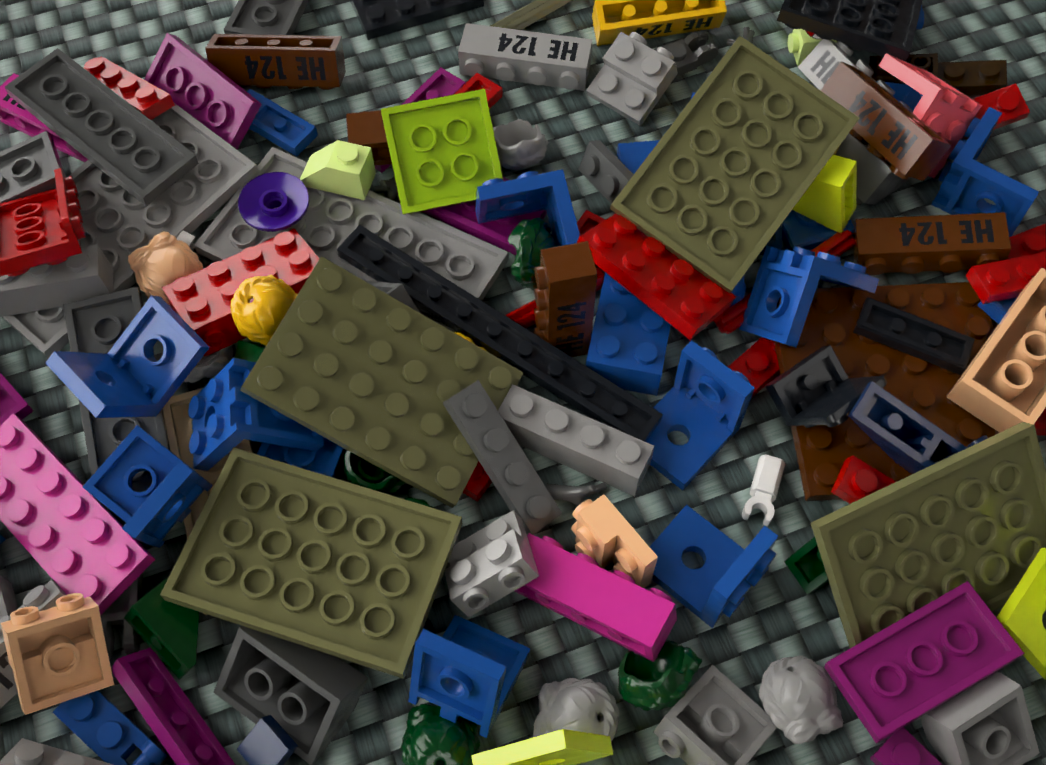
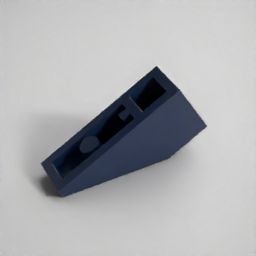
(901, 431)

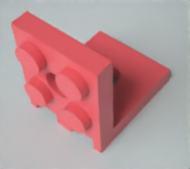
(941, 106)

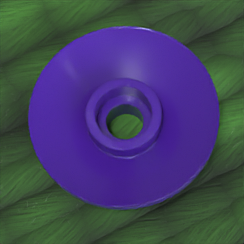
(273, 191)

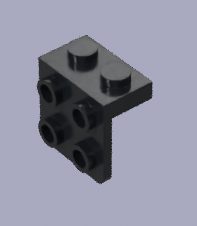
(818, 390)

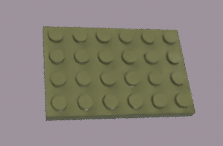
(734, 163)
(376, 379)
(930, 532)
(315, 561)

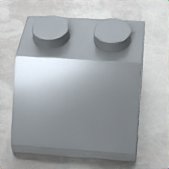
(983, 725)

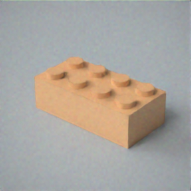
(1009, 372)

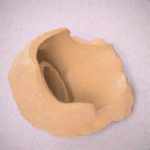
(162, 263)

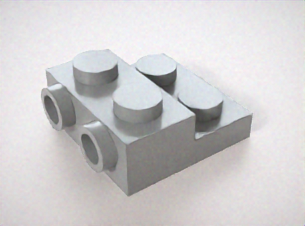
(633, 77)
(490, 564)
(714, 724)

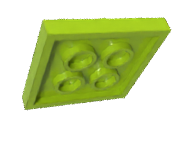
(441, 150)

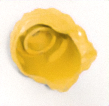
(262, 316)

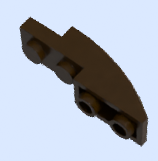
(966, 76)

